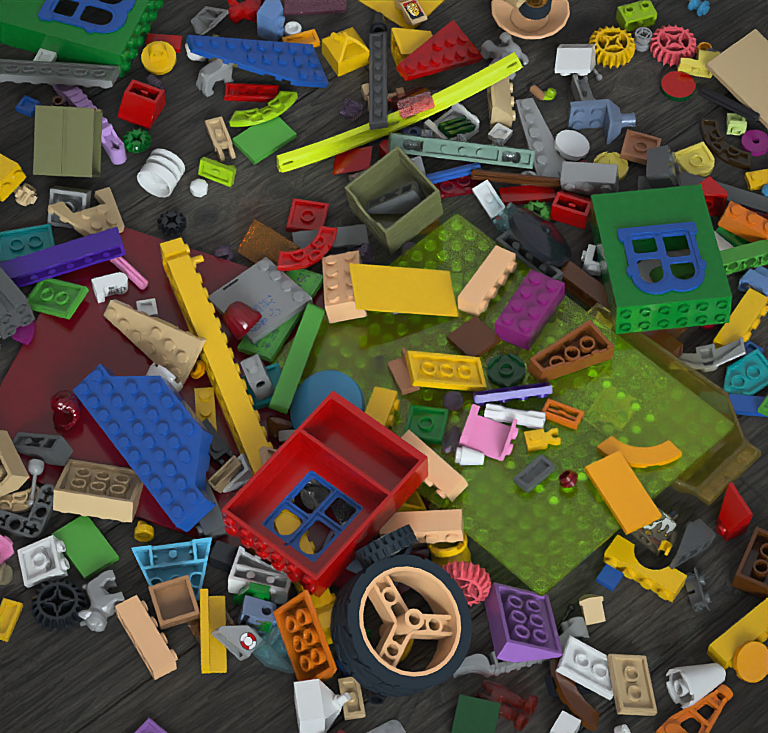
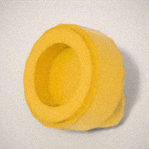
(143, 532)

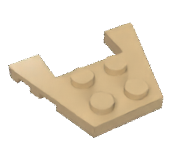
(93, 219)

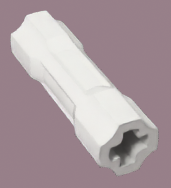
(530, 418)

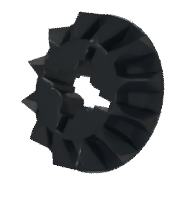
(171, 229)

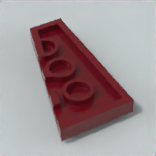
(457, 186)

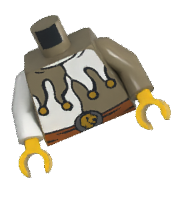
(660, 534)

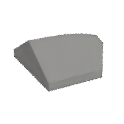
(207, 19)

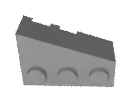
(589, 178)

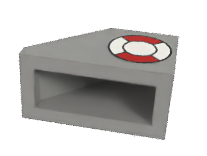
(238, 639)

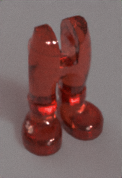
(501, 693)

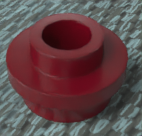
(568, 478)

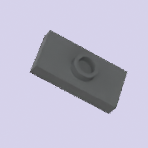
(534, 473)

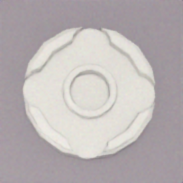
(571, 145)

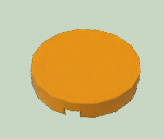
(751, 661)

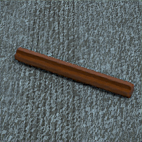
(515, 178)

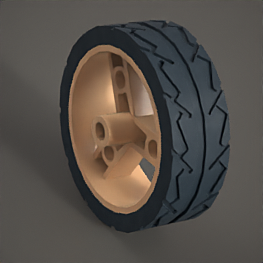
(449, 625)

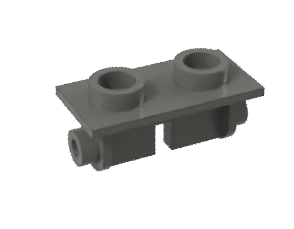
(696, 583)

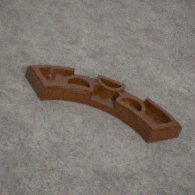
(571, 696)

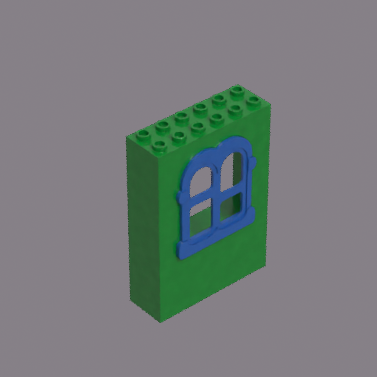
(36, 26)
(644, 227)

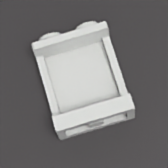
(456, 111)

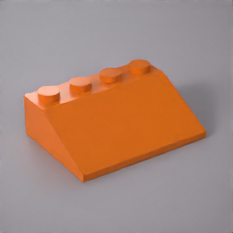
(305, 639)

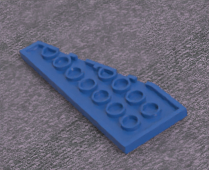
(280, 59)

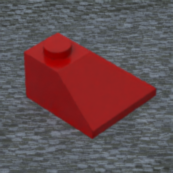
(733, 515)

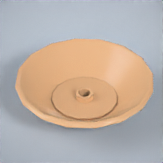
(517, 25)

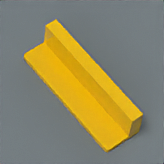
(211, 617)

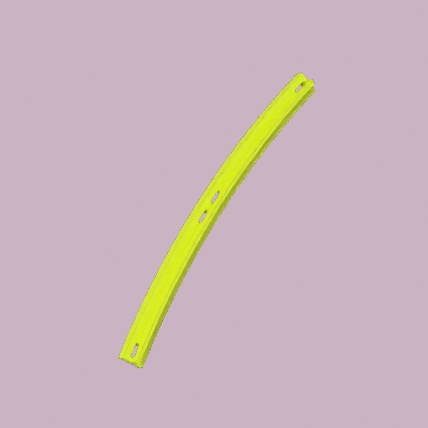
(363, 134)

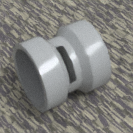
(642, 39)

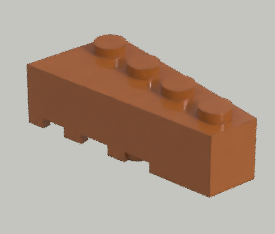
(571, 353)

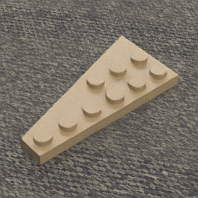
(157, 339)

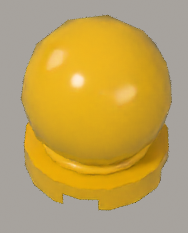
(449, 552)

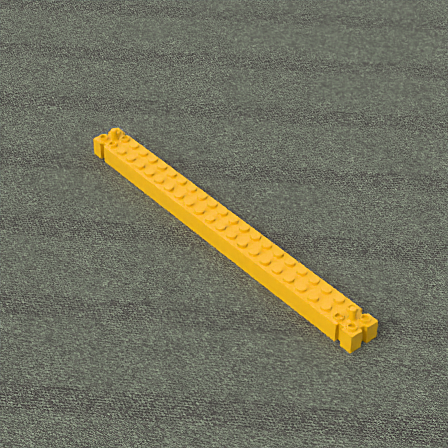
(231, 389)

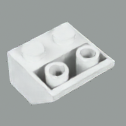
(575, 59)

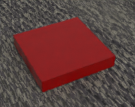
(306, 215)

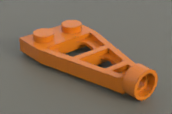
(673, 724)

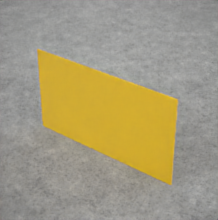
(403, 290)

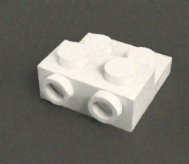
(43, 561)

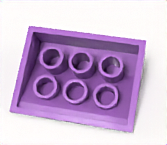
(521, 624)

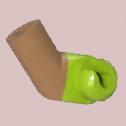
(543, 95)

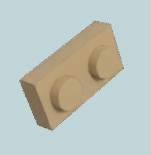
(354, 707)

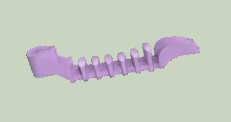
(110, 140)

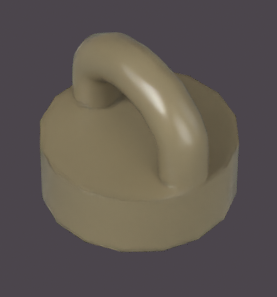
(6, 574)

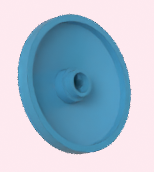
(317, 388)

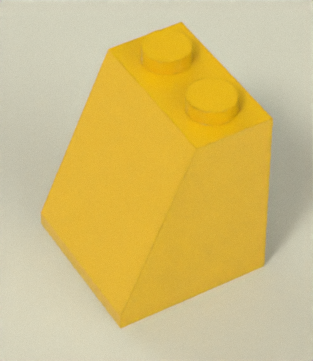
(406, 41)
(10, 176)

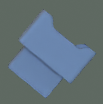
(756, 280)

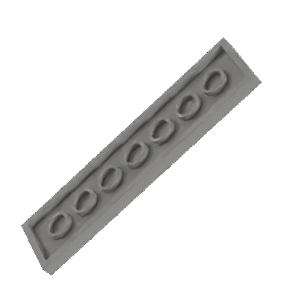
(58, 73)

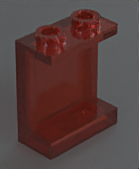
(412, 101)

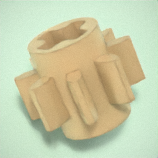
(25, 194)

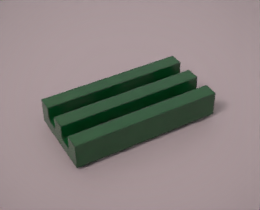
(455, 125)

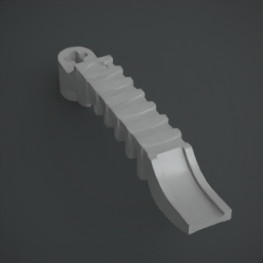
(479, 663)

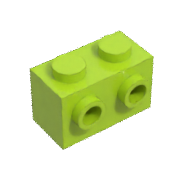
(636, 15)

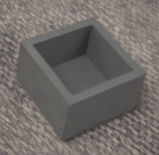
(662, 168)

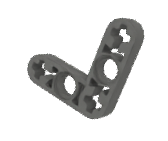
(32, 520)

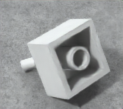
(316, 706)

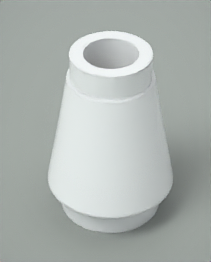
(468, 456)

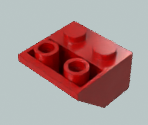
(141, 104)
(571, 209)

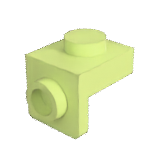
(735, 124)

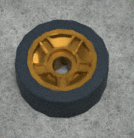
(535, 9)

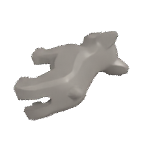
(214, 72)
(101, 601)

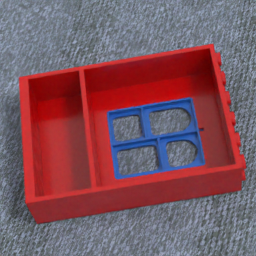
(351, 459)

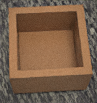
(174, 602)

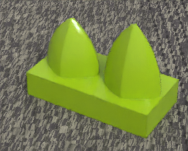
(217, 171)

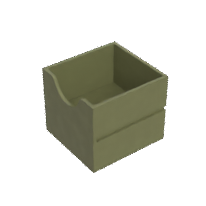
(67, 141)
(386, 175)

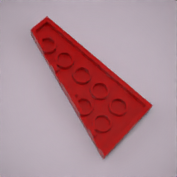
(440, 53)

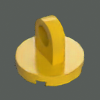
(158, 57)

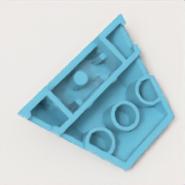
(174, 561)

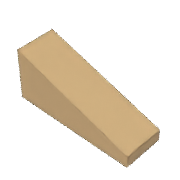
(225, 474)

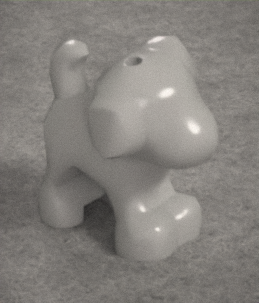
(507, 46)

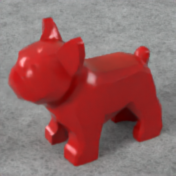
(244, 10)

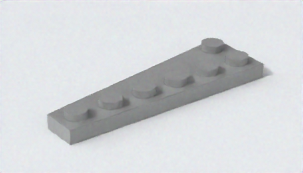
(539, 138)

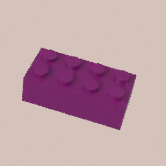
(529, 309)

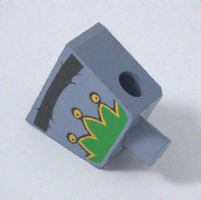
(257, 614)

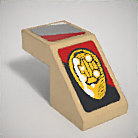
(411, 10)

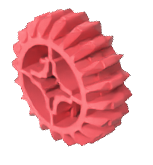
(672, 40)
(471, 579)

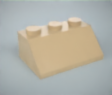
(501, 103)
(11, 467)

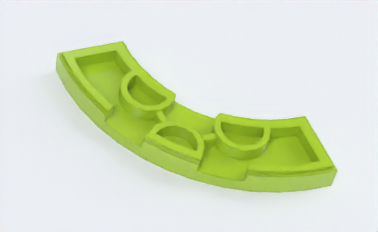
(254, 116)

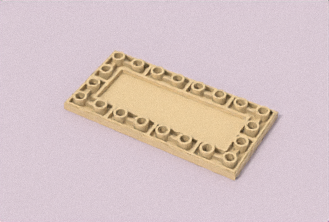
(745, 72)

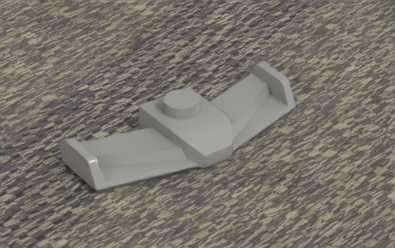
(709, 358)

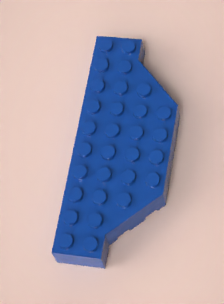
(156, 438)

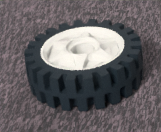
(386, 546)

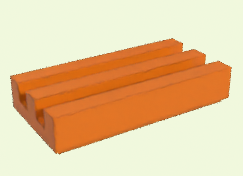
(560, 416)

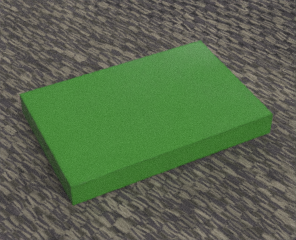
(264, 139)
(56, 297)
(86, 547)

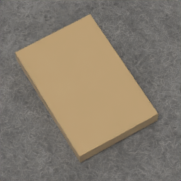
(631, 684)

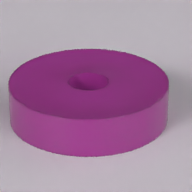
(758, 137)

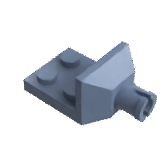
(599, 114)

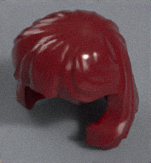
(240, 318)
(67, 409)

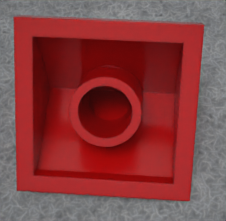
(714, 196)

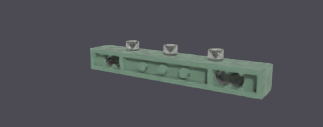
(461, 149)

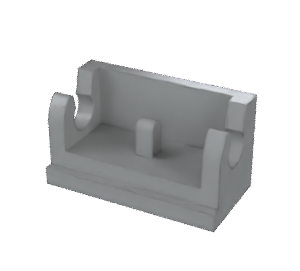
(581, 88)

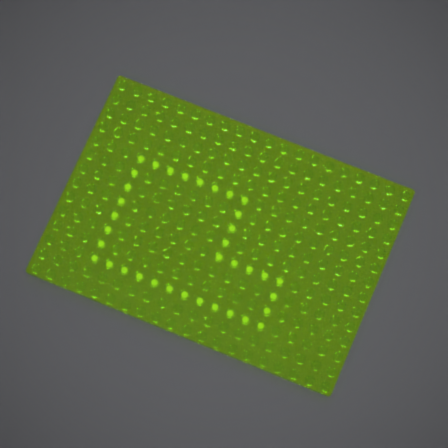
(626, 397)

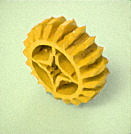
(609, 46)

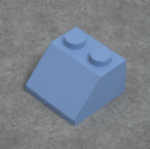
(271, 20)

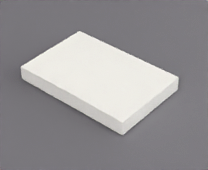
(586, 667)

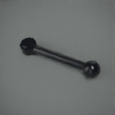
(571, 607)

